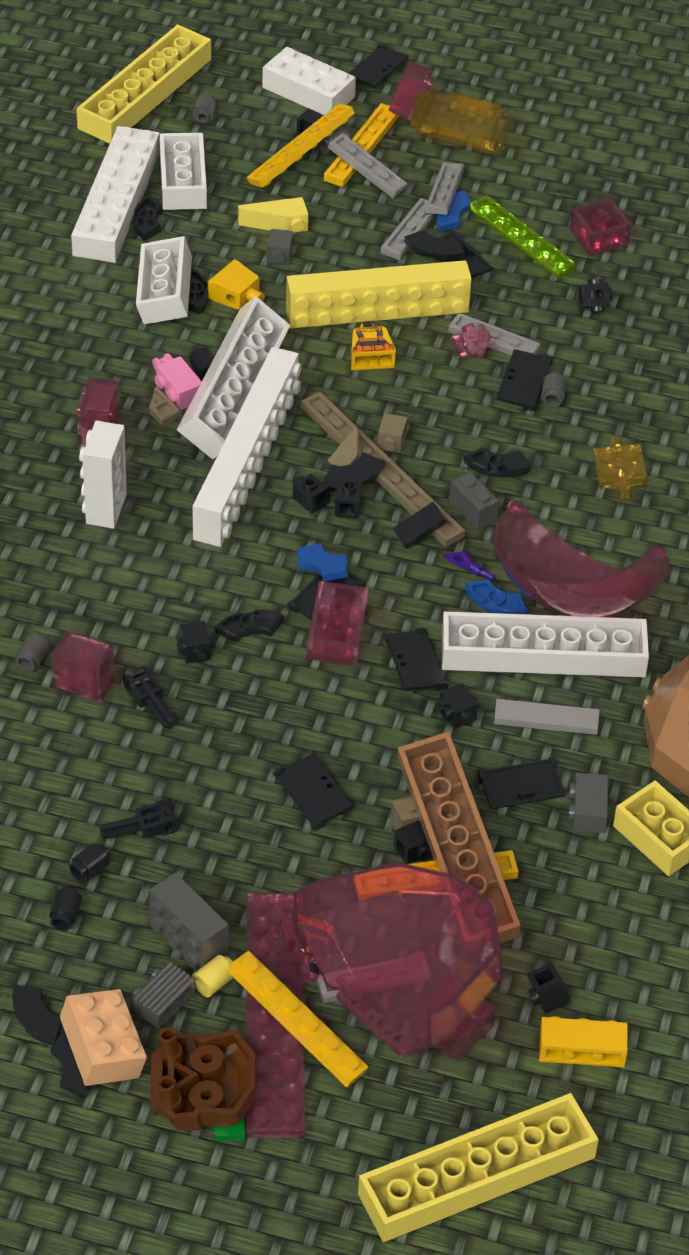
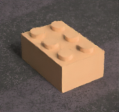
(102, 1037)

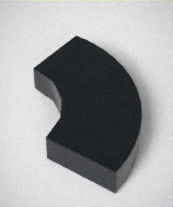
(145, 217)
(426, 244)
(198, 292)
(486, 463)
(363, 469)
(242, 625)
(34, 1016)
(71, 1078)

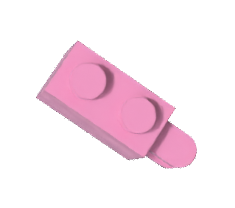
(176, 380)

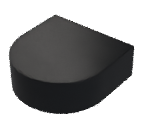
(515, 463)

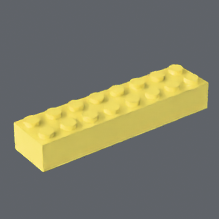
(144, 83)
(378, 294)
(477, 1167)

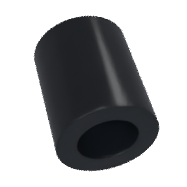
(201, 360)

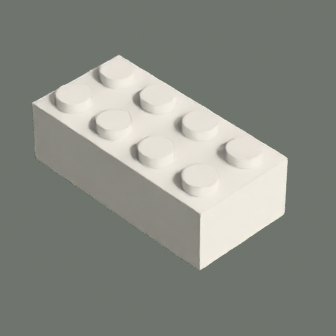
(308, 81)
(183, 171)
(164, 280)
(103, 474)

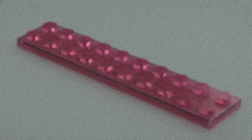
(279, 1055)

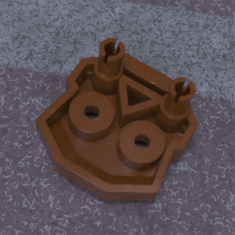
(183, 1079)

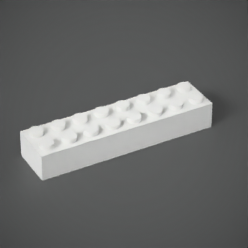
(115, 194)
(232, 376)
(544, 644)

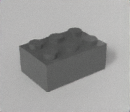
(187, 922)

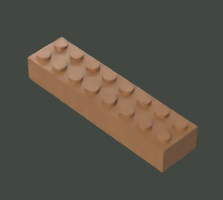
(454, 824)

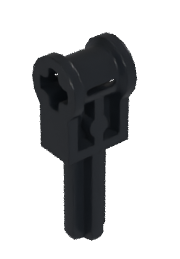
(148, 691)
(149, 820)

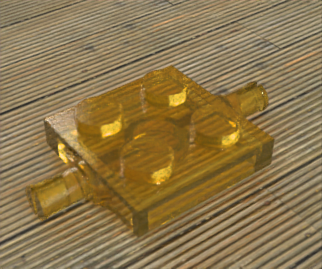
(620, 466)

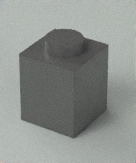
(279, 246)

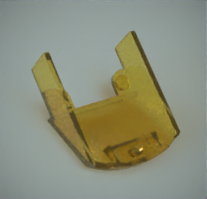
(462, 119)

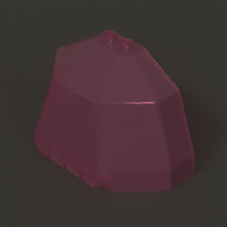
(402, 949)

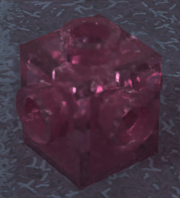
(471, 340)

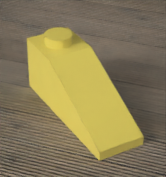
(278, 214)

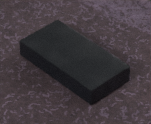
(419, 525)

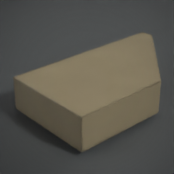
(163, 408)
(348, 450)

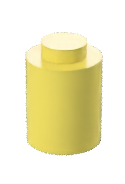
(213, 975)

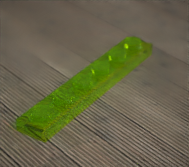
(522, 236)

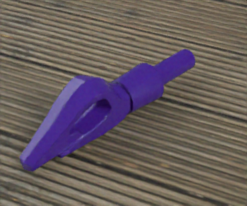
(466, 563)

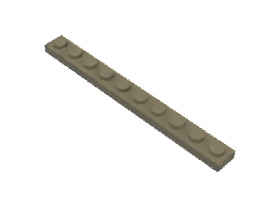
(391, 477)

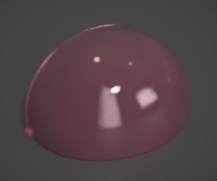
(565, 577)

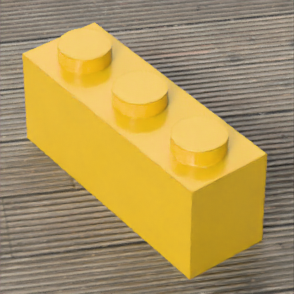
(583, 1041)

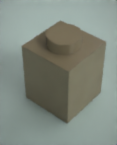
(392, 433)
(403, 812)

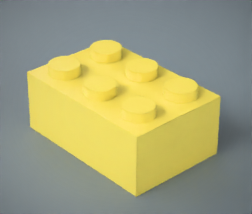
(656, 826)

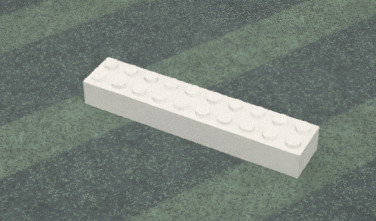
(245, 447)

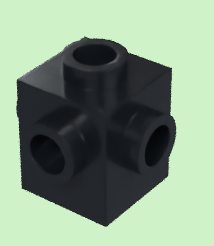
(587, 296)

